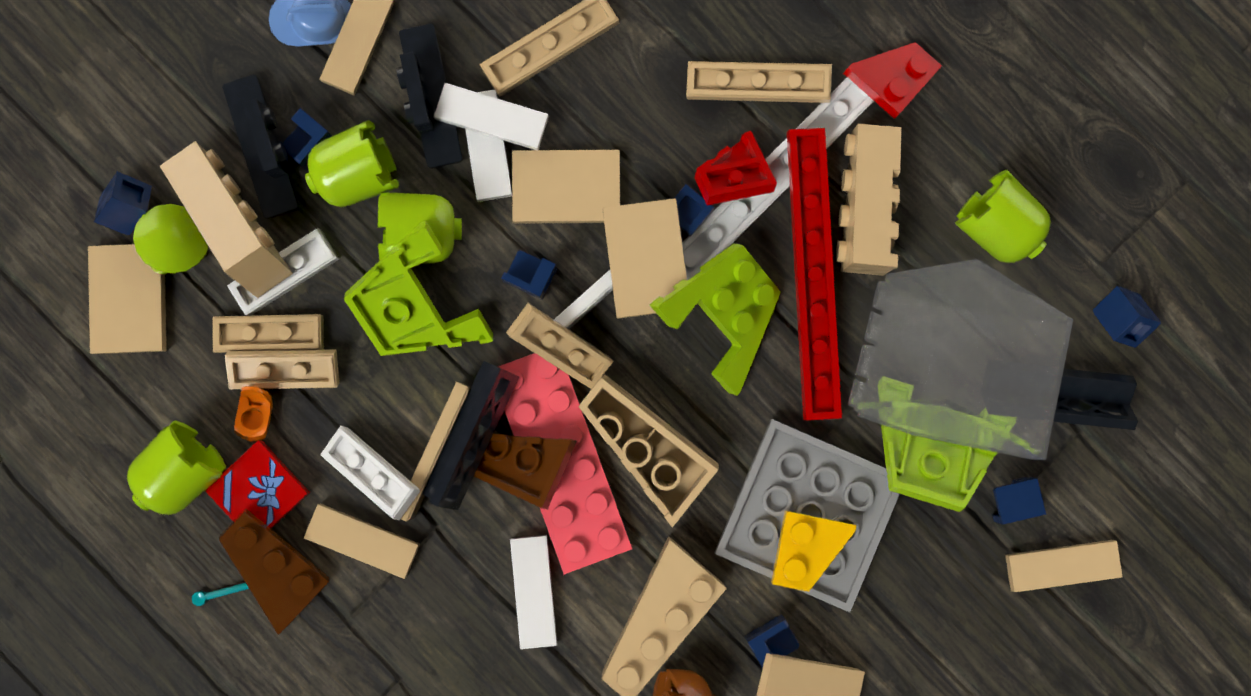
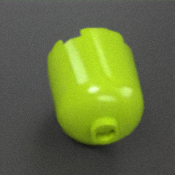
(351, 166)
(404, 212)
(1006, 220)
(173, 470)

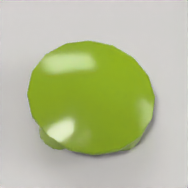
(169, 239)

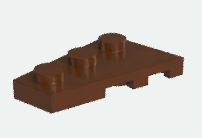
(525, 466)
(272, 569)

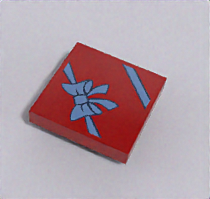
(258, 484)

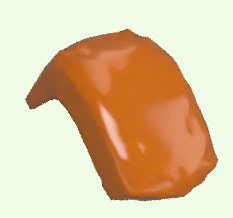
(253, 413)

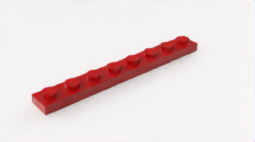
(814, 274)

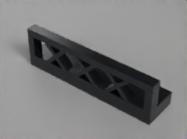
(1096, 396)
(470, 436)

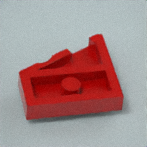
(894, 76)
(735, 173)

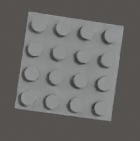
(814, 480)

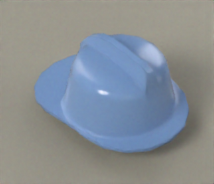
(308, 21)

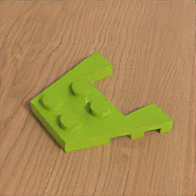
(738, 301)
(397, 308)
(933, 468)

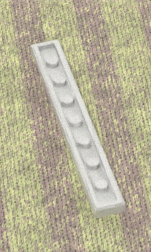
(736, 216)

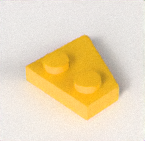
(807, 549)

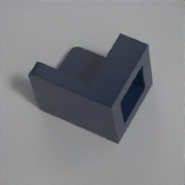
(304, 137)
(122, 203)
(691, 210)
(530, 274)
(1126, 316)
(1018, 501)
(772, 638)

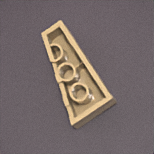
(870, 200)
(225, 219)
(653, 451)
(662, 617)

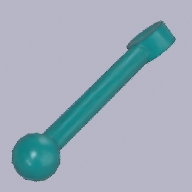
(201, 597)

